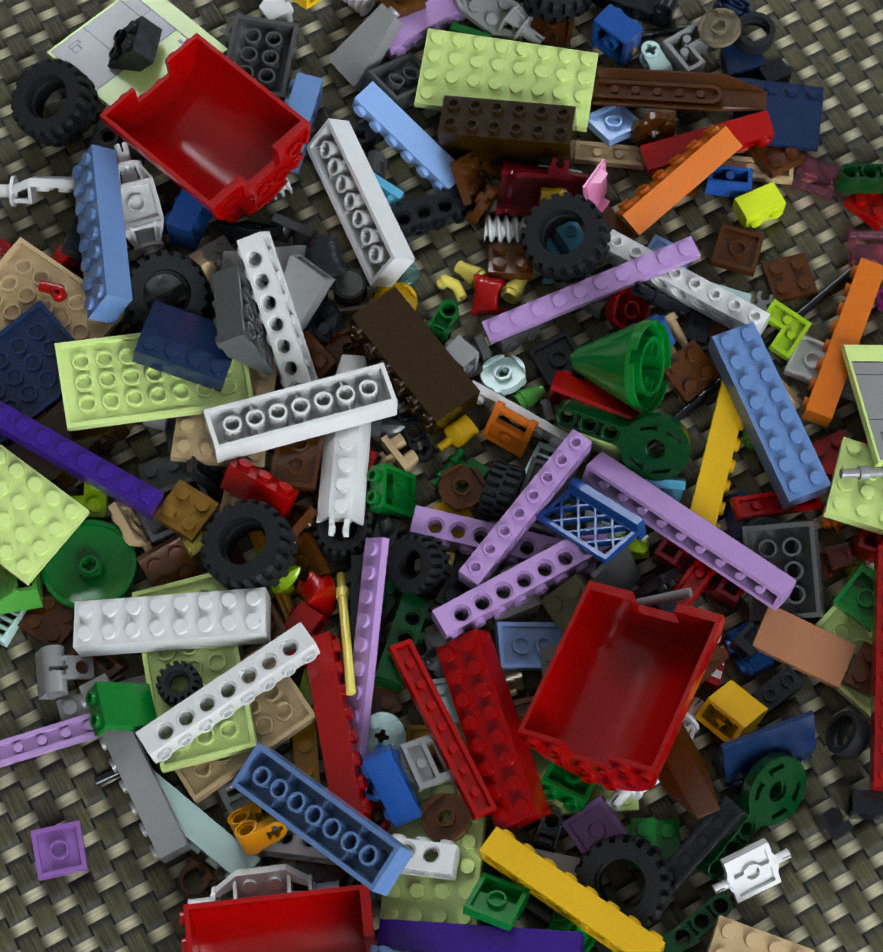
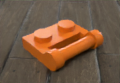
(505, 434)

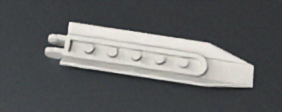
(345, 468)

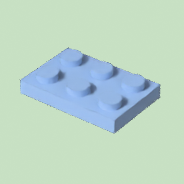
(520, 641)

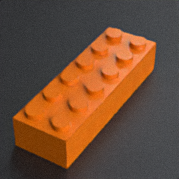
(679, 178)

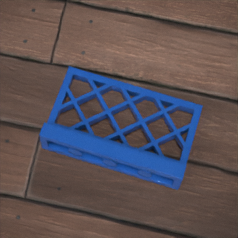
(604, 510)

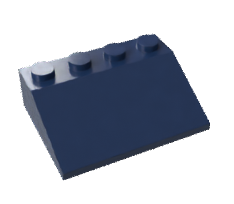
(793, 112)
(182, 346)
(739, 755)

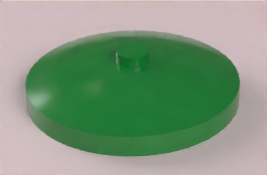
(91, 565)

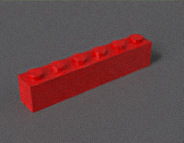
(748, 130)

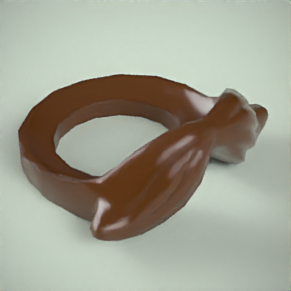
(208, 877)

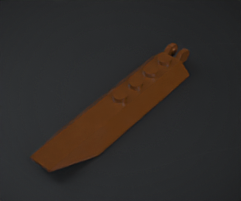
(675, 90)
(688, 777)

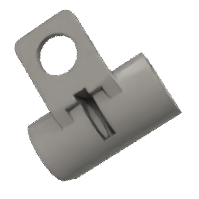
(56, 668)

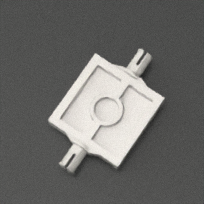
(751, 870)

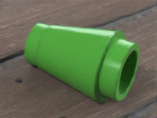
(528, 397)

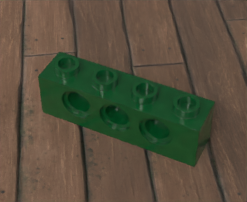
(412, 608)

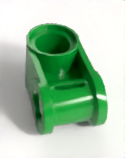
(443, 325)

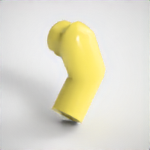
(454, 284)

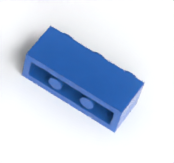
(391, 786)

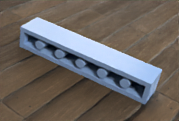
(405, 136)

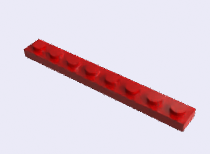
(442, 729)

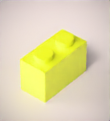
(759, 206)

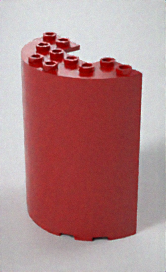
(213, 131)
(619, 687)
(285, 922)

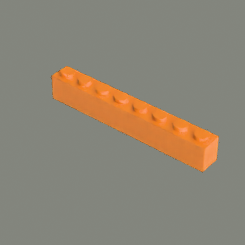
(845, 331)

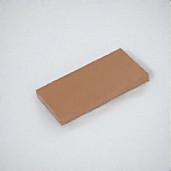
(803, 646)

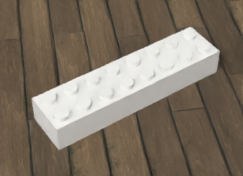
(360, 203)
(300, 412)
(172, 622)

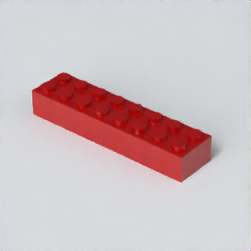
(491, 729)

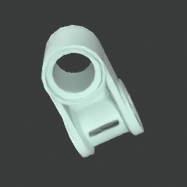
(653, 57)

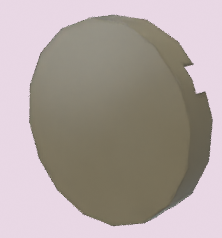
(719, 28)

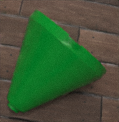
(628, 364)

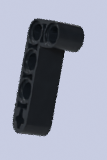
(649, 11)

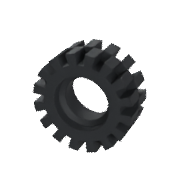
(173, 672)

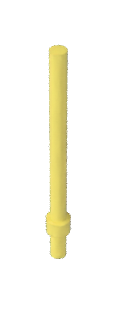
(342, 596)

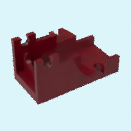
(523, 182)

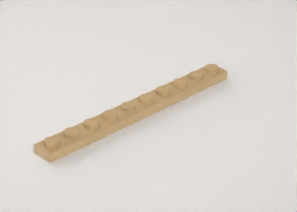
(628, 157)

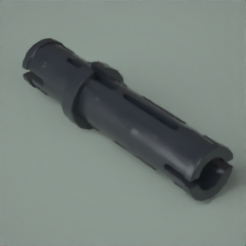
(653, 297)

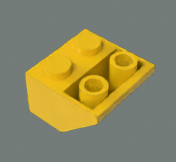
(731, 712)

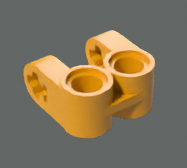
(252, 828)

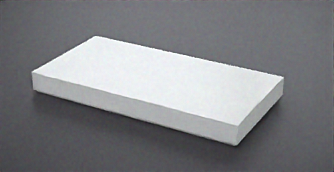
(804, 360)

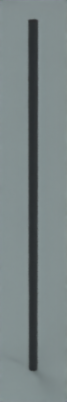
(715, 385)

